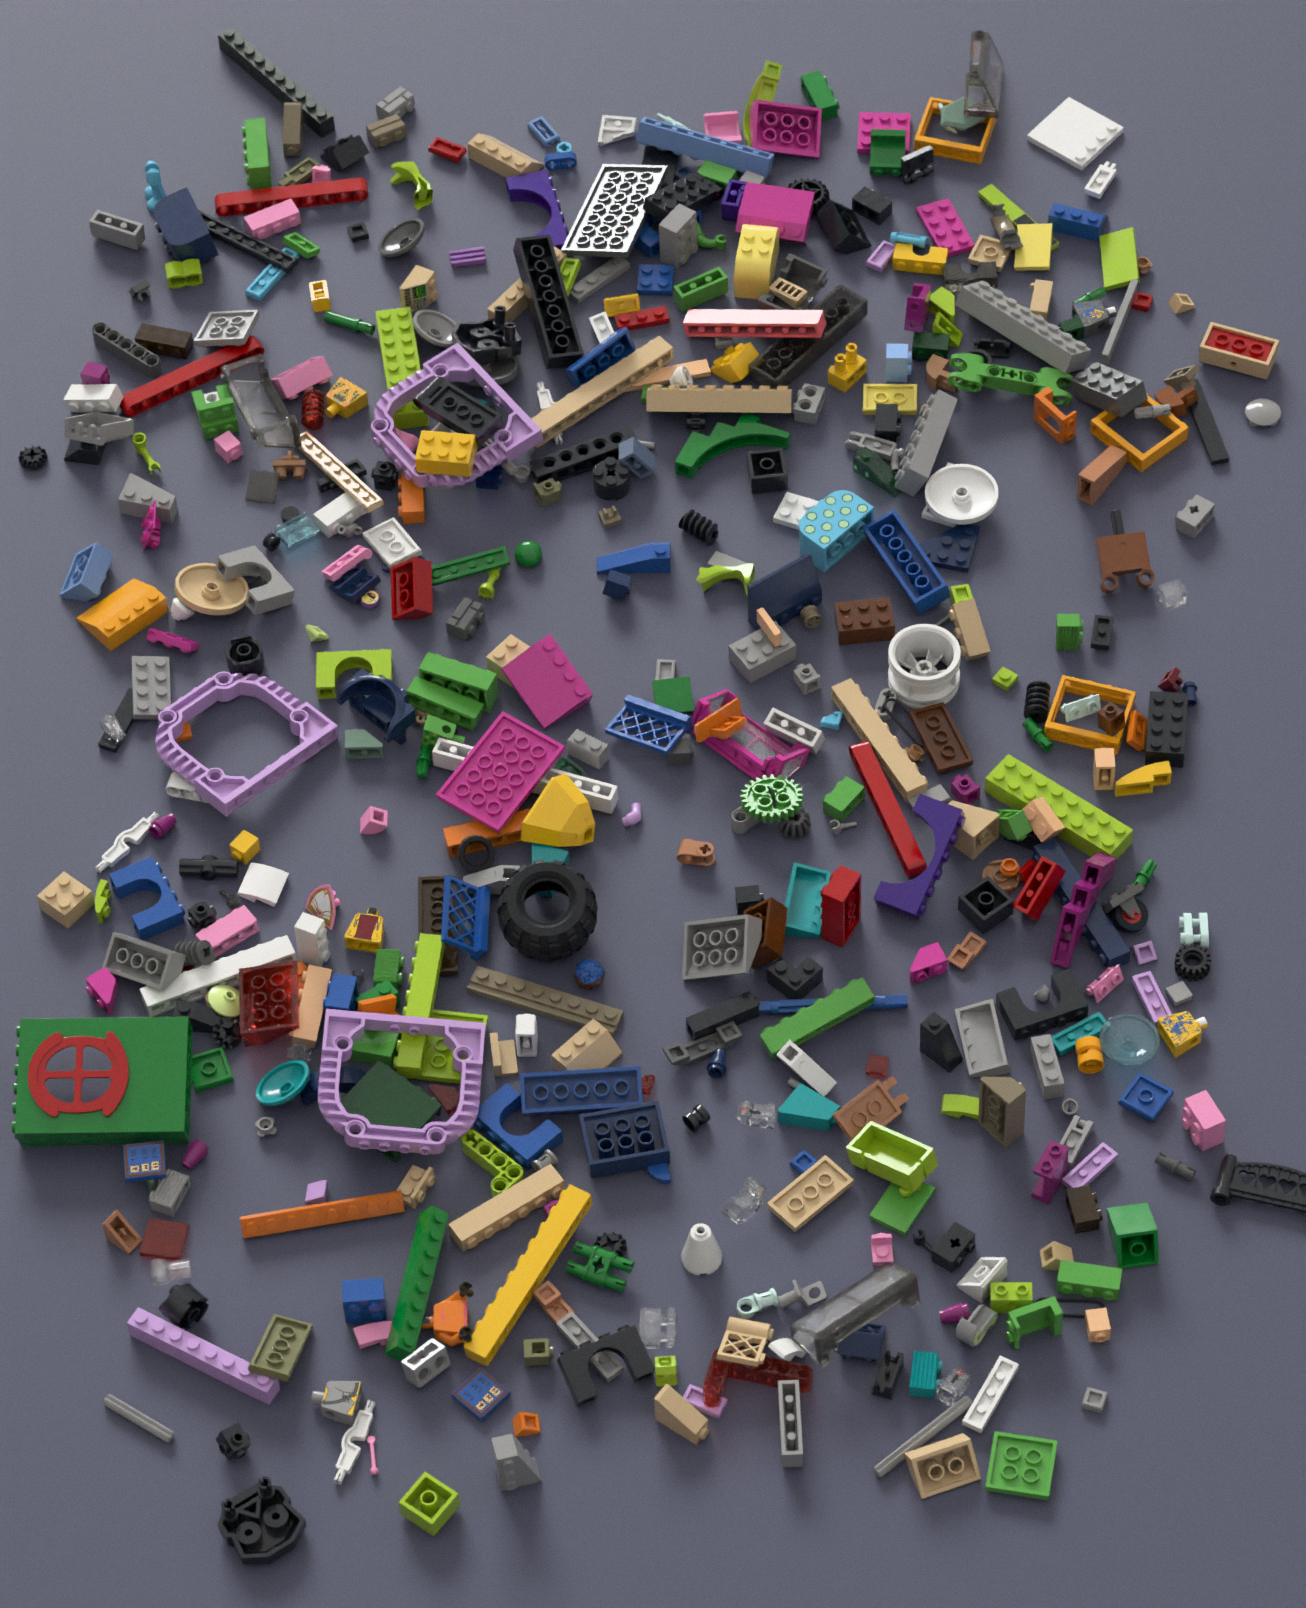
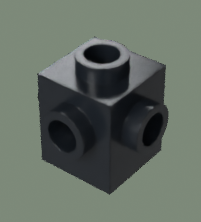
(384, 475)
(201, 915)
(233, 1442)

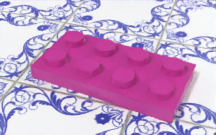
(945, 227)

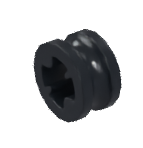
(271, 542)

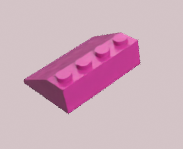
(785, 128)
(779, 208)
(547, 682)

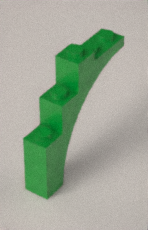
(747, 432)

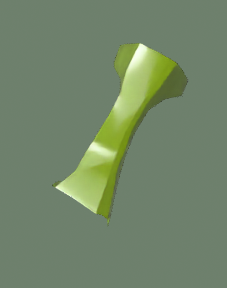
(409, 172)
(714, 574)

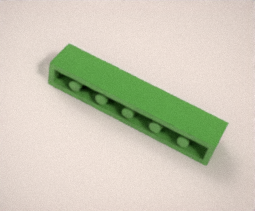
(818, 1017)

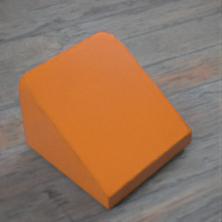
(526, 1424)

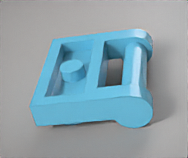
(916, 240)

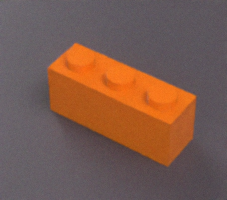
(412, 501)

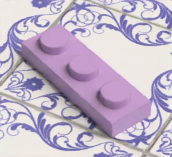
(1151, 996)
(1090, 1167)

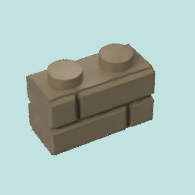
(386, 131)

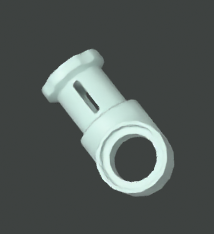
(757, 1302)

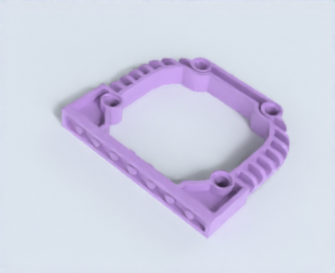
(454, 366)
(231, 792)
(461, 1037)

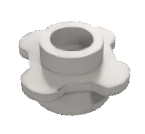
(265, 1122)

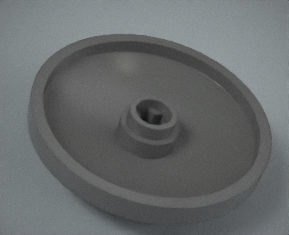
(499, 372)

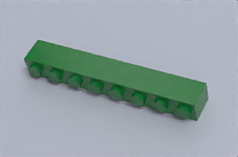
(416, 1283)

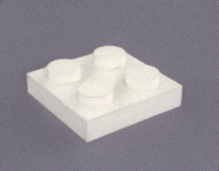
(793, 509)

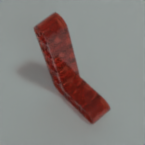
(767, 1374)

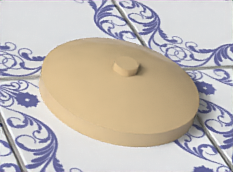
(207, 592)

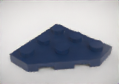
(953, 547)

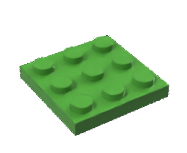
(1021, 1465)

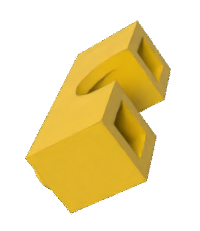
(906, 260)

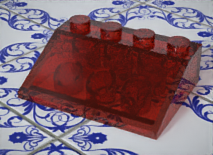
(268, 1002)

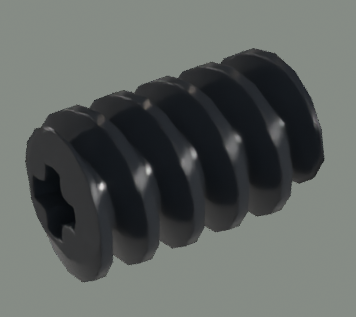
(699, 527)
(1037, 701)

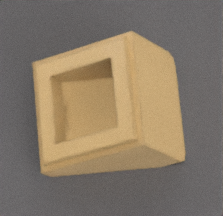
(1180, 303)

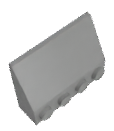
(720, 946)

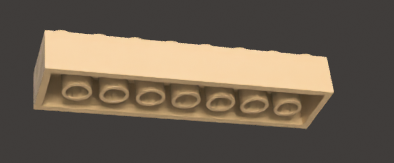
(719, 400)

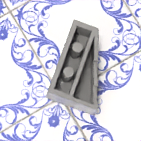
(140, 494)

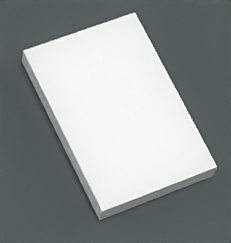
(391, 542)

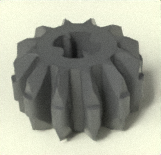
(796, 825)

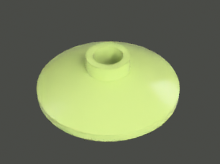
(224, 1000)

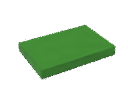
(900, 1212)

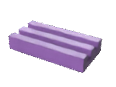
(469, 257)

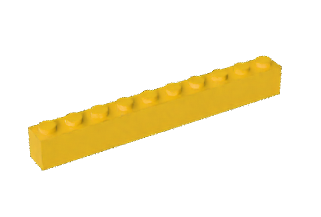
(528, 1275)

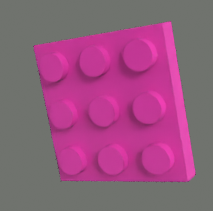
(875, 120)

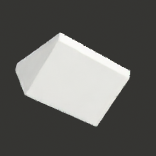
(977, 1280)

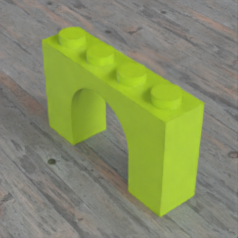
(332, 664)

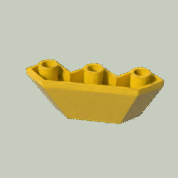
(559, 816)

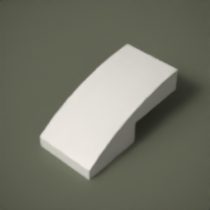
(786, 1348)

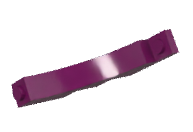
(1074, 915)

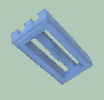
(544, 138)

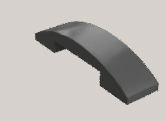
(703, 1048)

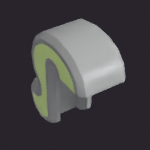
(975, 1328)

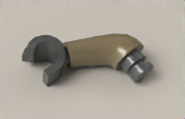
(1005, 229)

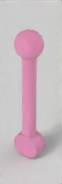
(371, 1441)

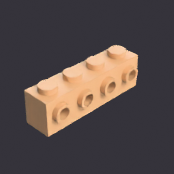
(311, 1004)

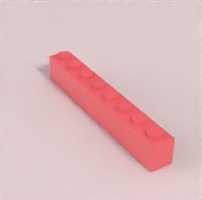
(754, 323)

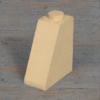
(680, 1415)

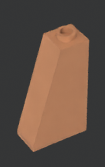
(1099, 474)

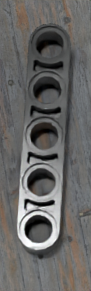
(126, 350)

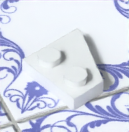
(615, 129)

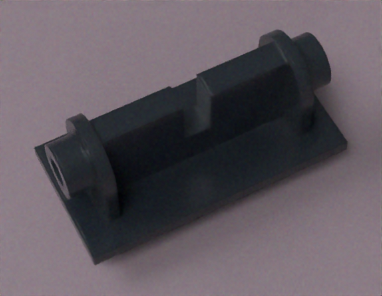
(998, 348)

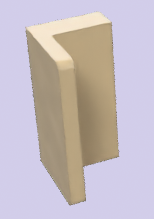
(503, 1056)

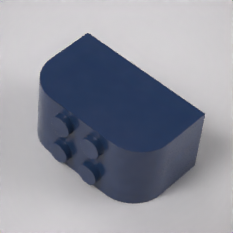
(183, 228)

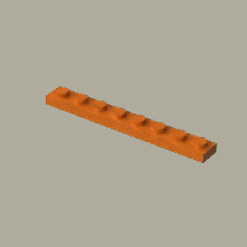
(322, 1214)

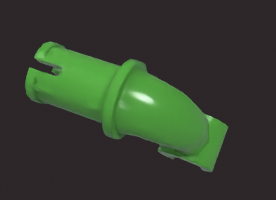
(719, 241)

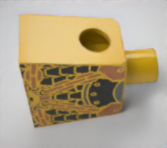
(345, 399)

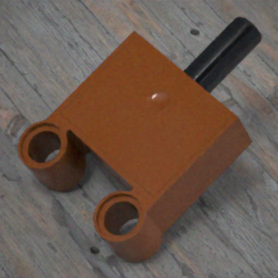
(1122, 555)

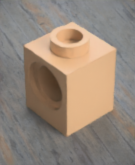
(1097, 1325)

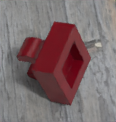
(1169, 680)

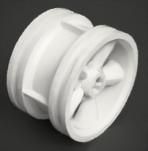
(924, 683)

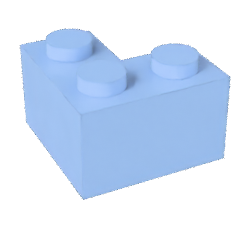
(897, 363)

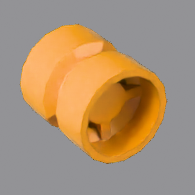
(1089, 1054)

